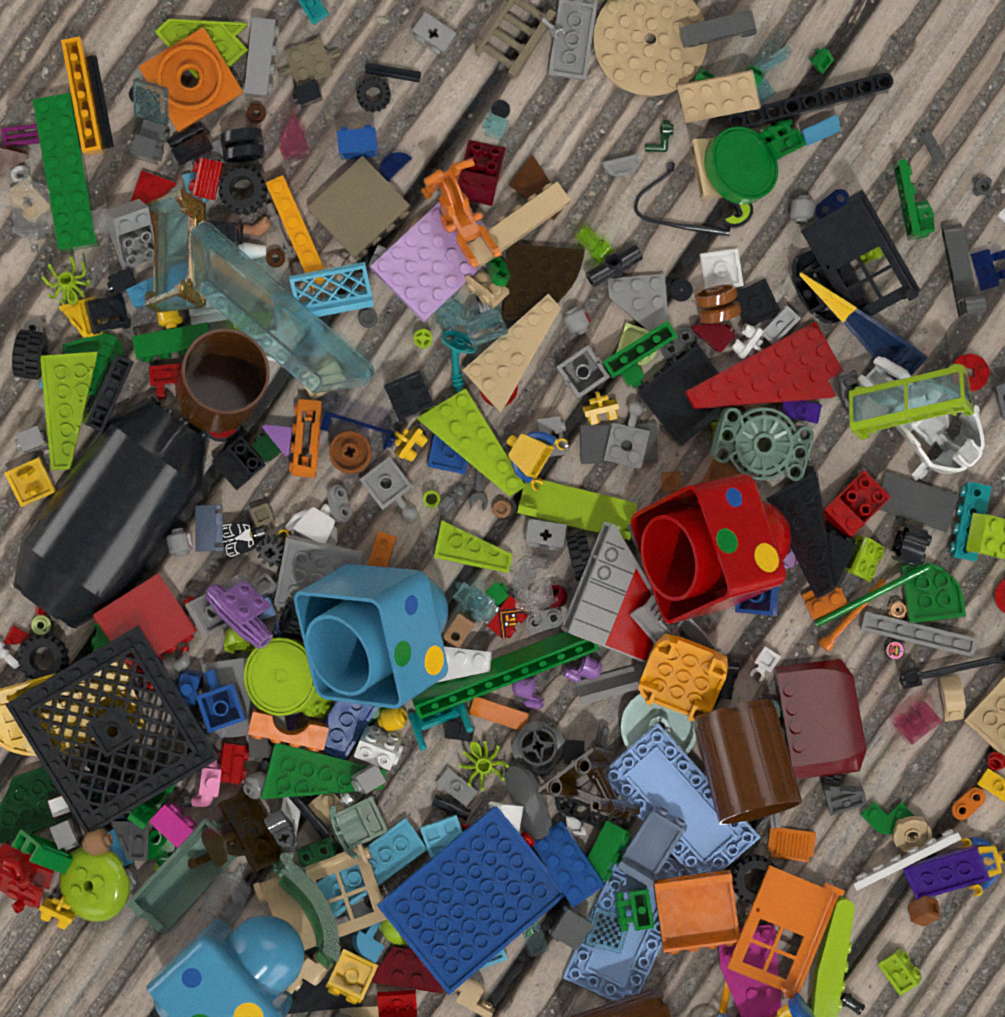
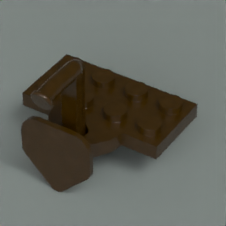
(245, 830)

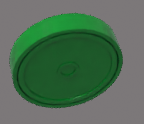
(740, 165)

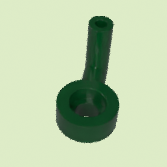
(666, 131)

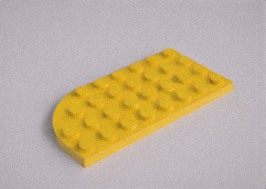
(14, 740)

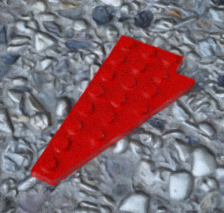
(783, 372)

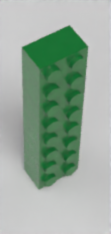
(65, 173)

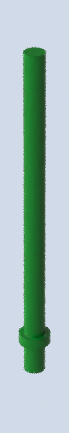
(917, 572)

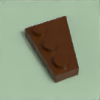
(531, 180)

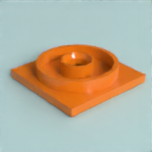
(215, 82)

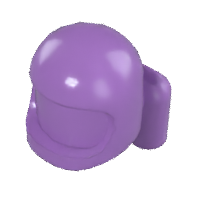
(587, 667)
(526, 689)

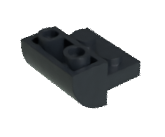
(239, 463)

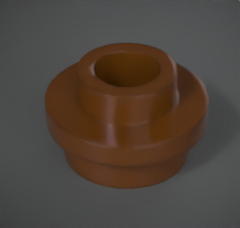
(256, 107)
(271, 253)

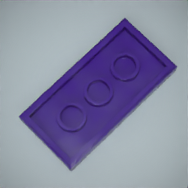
(946, 872)

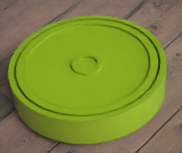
(280, 677)

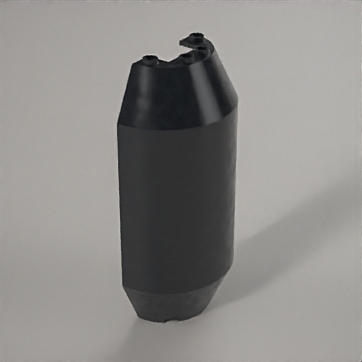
(111, 512)

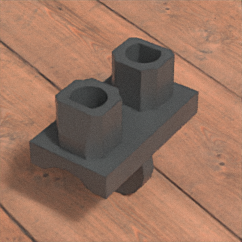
(848, 383)

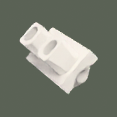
(750, 343)

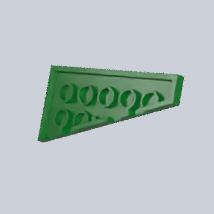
(307, 773)

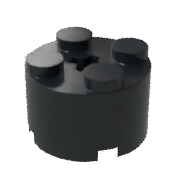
(911, 545)

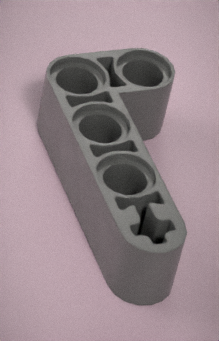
(718, 29)

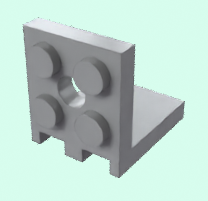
(199, 607)

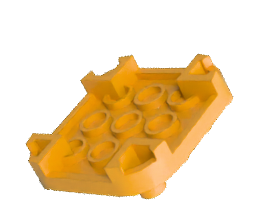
(683, 676)

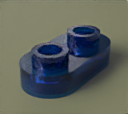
(831, 203)

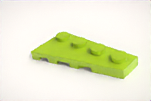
(467, 549)

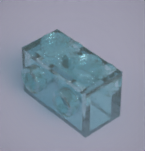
(473, 601)

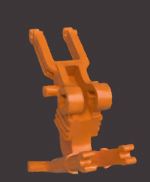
(456, 210)

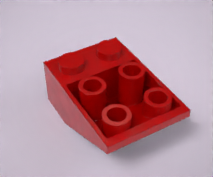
(855, 504)

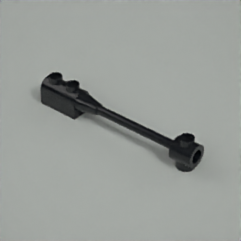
(913, 677)

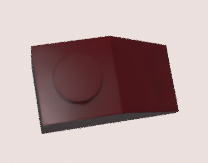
(715, 335)

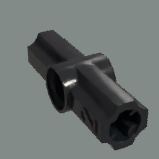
(614, 266)

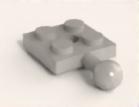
(637, 437)
(399, 486)

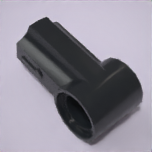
(728, 686)

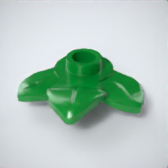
(159, 849)

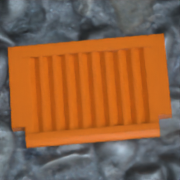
(791, 844)

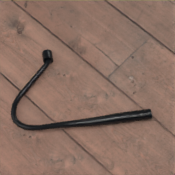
(697, 228)

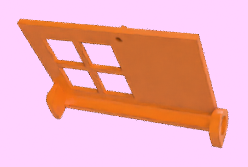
(792, 906)

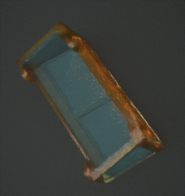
(173, 221)

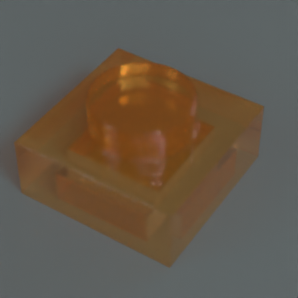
(671, 481)

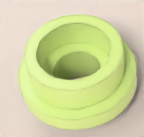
(47, 625)

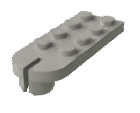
(572, 50)

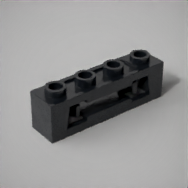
(107, 391)

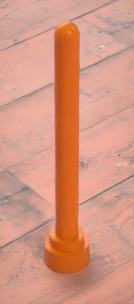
(828, 641)

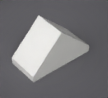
(510, 811)

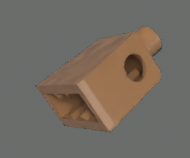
(462, 624)

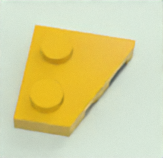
(78, 317)

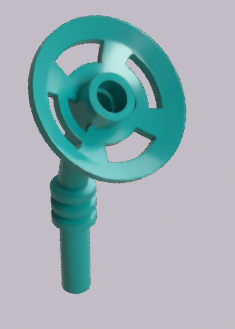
(457, 346)

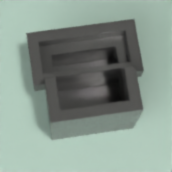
(570, 927)

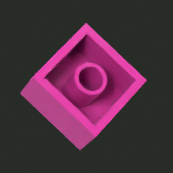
(173, 823)

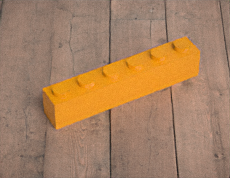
(82, 96)
(295, 227)

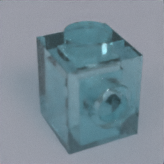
(495, 127)

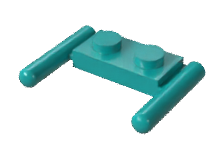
(436, 719)

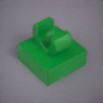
(822, 60)

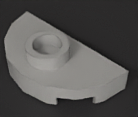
(622, 166)

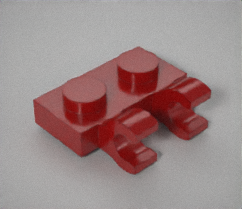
(162, 376)

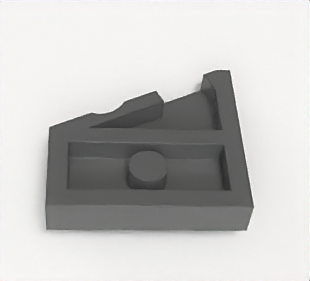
(132, 839)

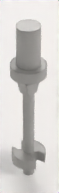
(275, 218)

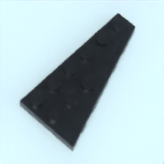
(809, 542)

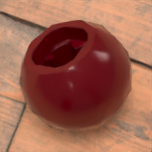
(560, 596)

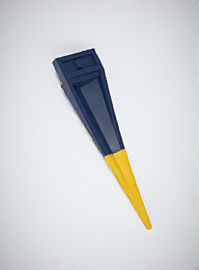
(871, 333)

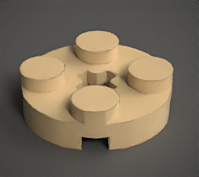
(908, 825)

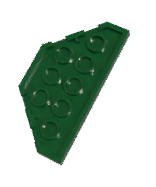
(27, 805)

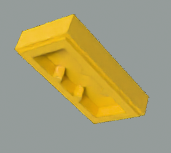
(993, 783)

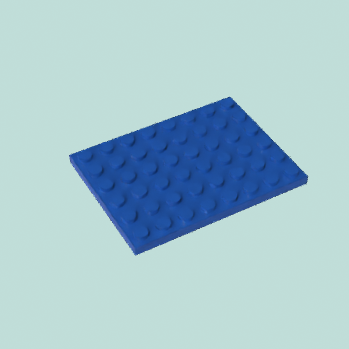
(471, 899)

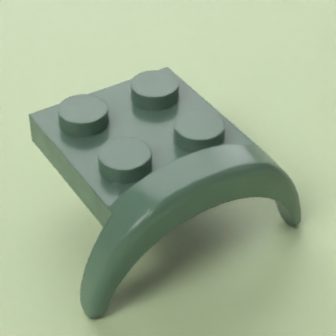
(356, 824)

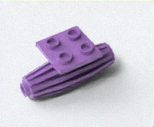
(240, 610)

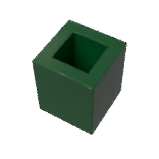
(266, 447)

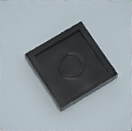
(757, 303)

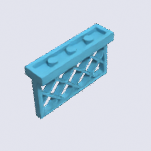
(334, 303)

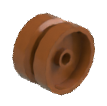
(718, 303)
(339, 452)

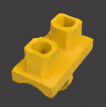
(601, 405)
(406, 441)
(57, 909)

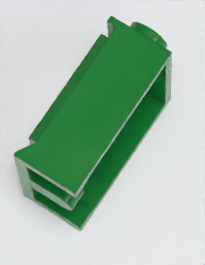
(43, 852)

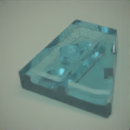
(776, 58)

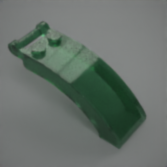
(314, 905)

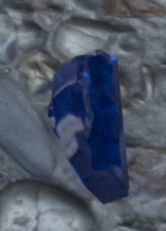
(393, 164)

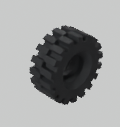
(578, 552)

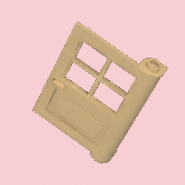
(286, 908)

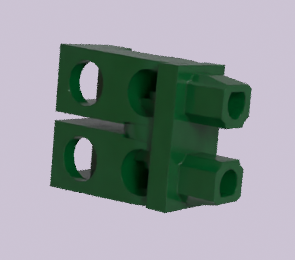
(317, 851)

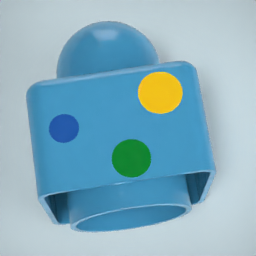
(373, 634)
(231, 971)

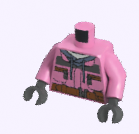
(205, 787)

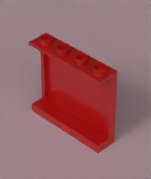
(155, 611)

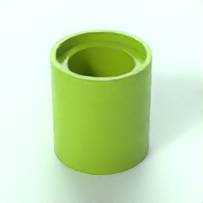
(438, 499)

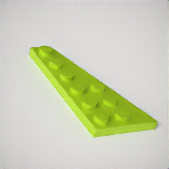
(66, 392)
(467, 433)

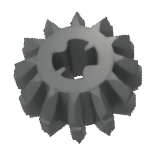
(267, 554)

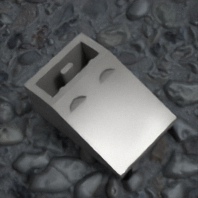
(131, 233)

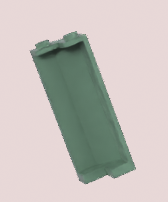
(175, 885)

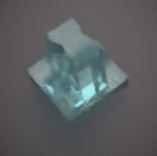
(765, 91)

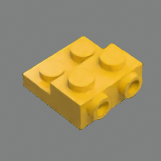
(351, 977)

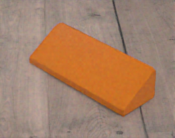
(498, 713)

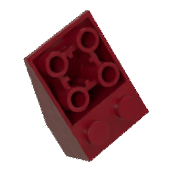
(481, 181)

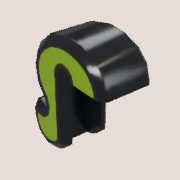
(743, 216)

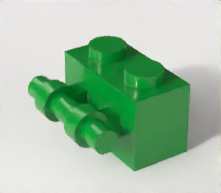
(640, 908)

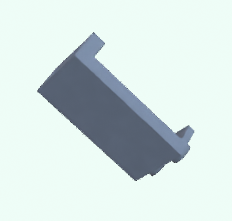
(652, 845)

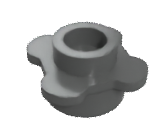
(987, 186)

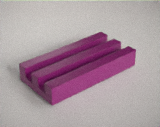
(19, 136)

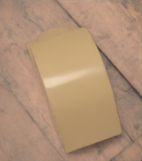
(953, 698)

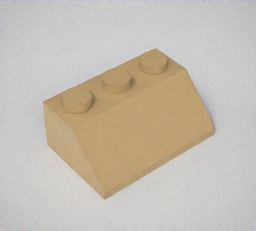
(706, 190)

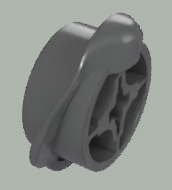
(518, 749)

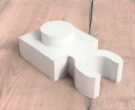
(766, 661)

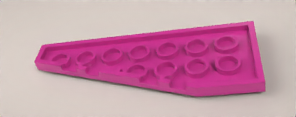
(750, 995)

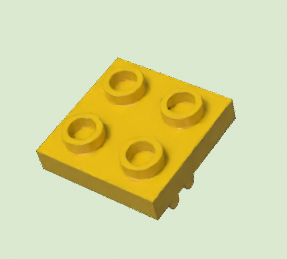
(30, 481)

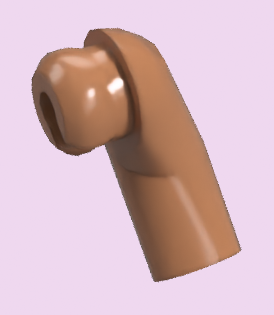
(258, 229)

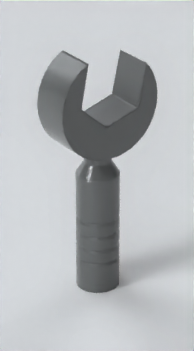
(479, 487)

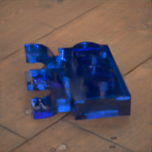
(985, 270)

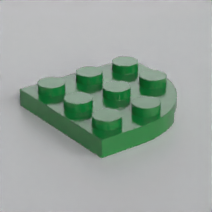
(932, 596)

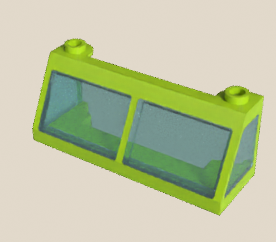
(910, 400)

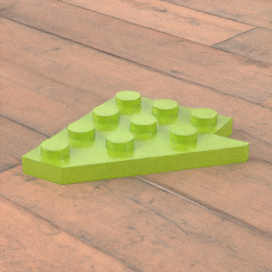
(221, 33)

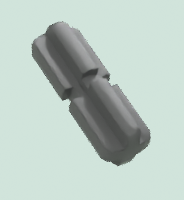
(930, 143)

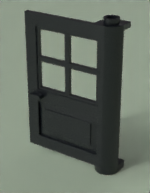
(848, 236)

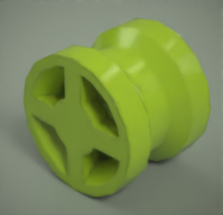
(421, 336)

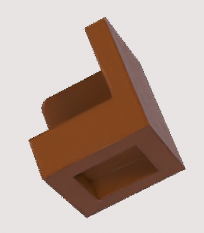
(924, 911)

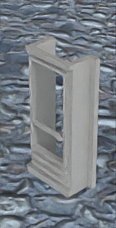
(650, 621)

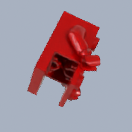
(17, 875)

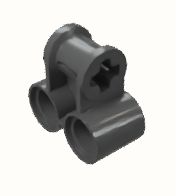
(282, 830)

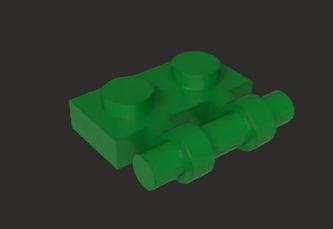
(787, 143)

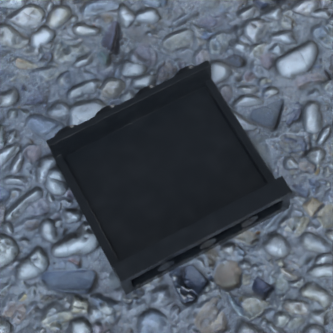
(667, 395)

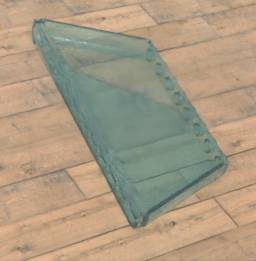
(272, 315)

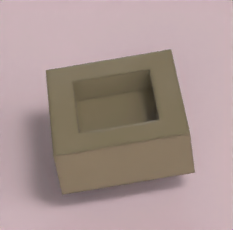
(262, 515)

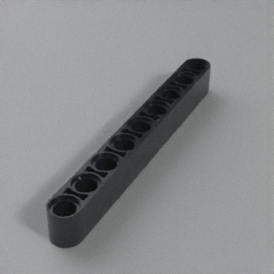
(817, 97)

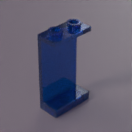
(329, 417)

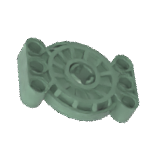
(744, 438)

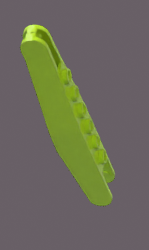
(832, 961)

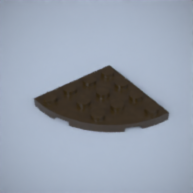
(536, 273)

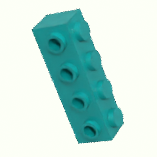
(974, 501)

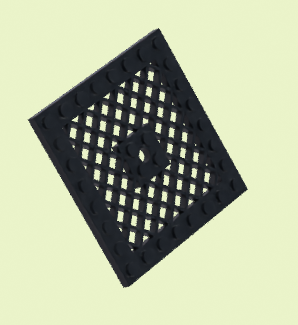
(51, 757)

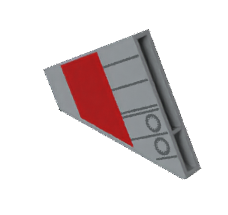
(608, 595)

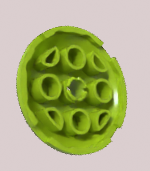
(109, 887)

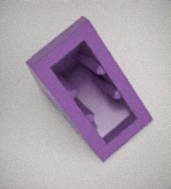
(281, 437)

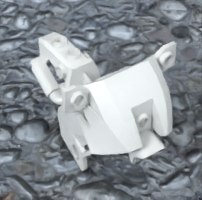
(956, 454)

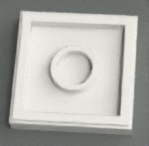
(721, 268)

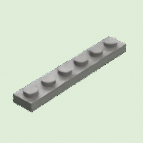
(918, 634)

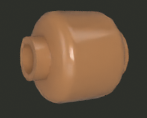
(97, 842)

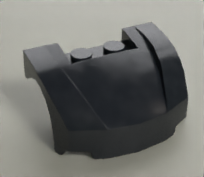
(814, 304)

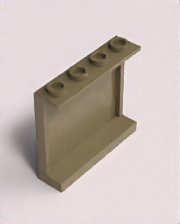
(359, 208)

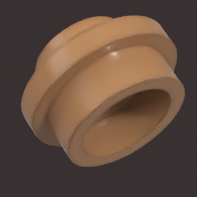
(501, 508)

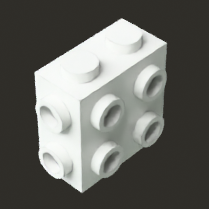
(379, 747)

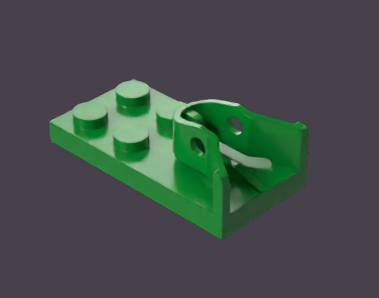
(913, 212)

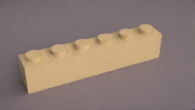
(521, 221)

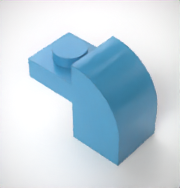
(366, 945)

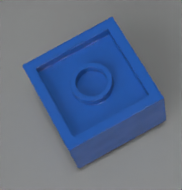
(357, 142)

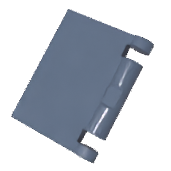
(208, 528)

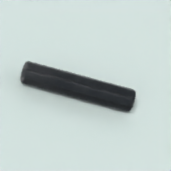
(393, 72)

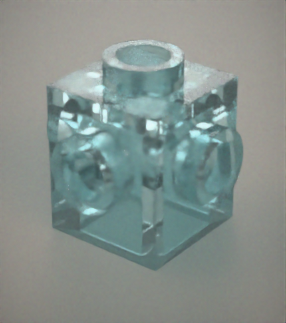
(450, 314)

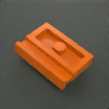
(824, 605)

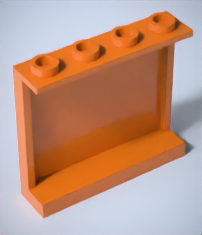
(697, 911)

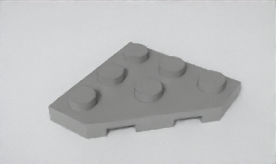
(641, 298)

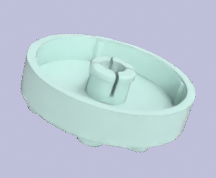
(640, 717)

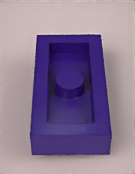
(802, 411)

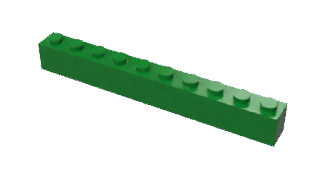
(503, 672)

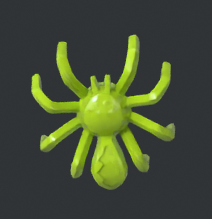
(67, 282)
(483, 764)

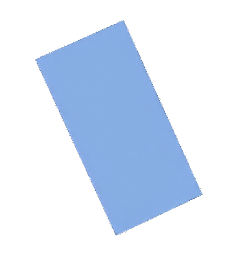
(663, 775)
(621, 974)

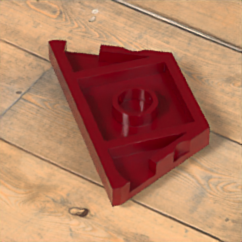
(405, 970)

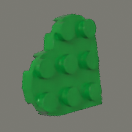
(104, 344)

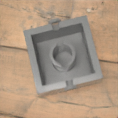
(583, 372)

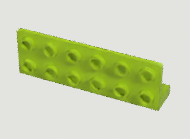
(576, 507)

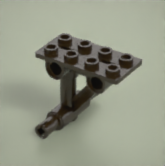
(589, 767)

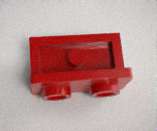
(397, 1003)

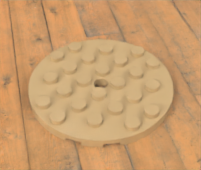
(642, 66)

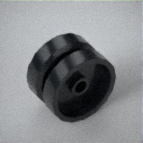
(242, 145)

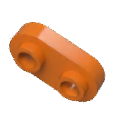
(968, 803)

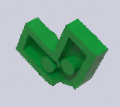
(884, 822)

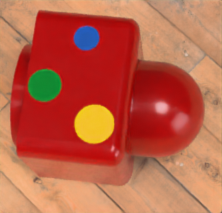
(715, 551)

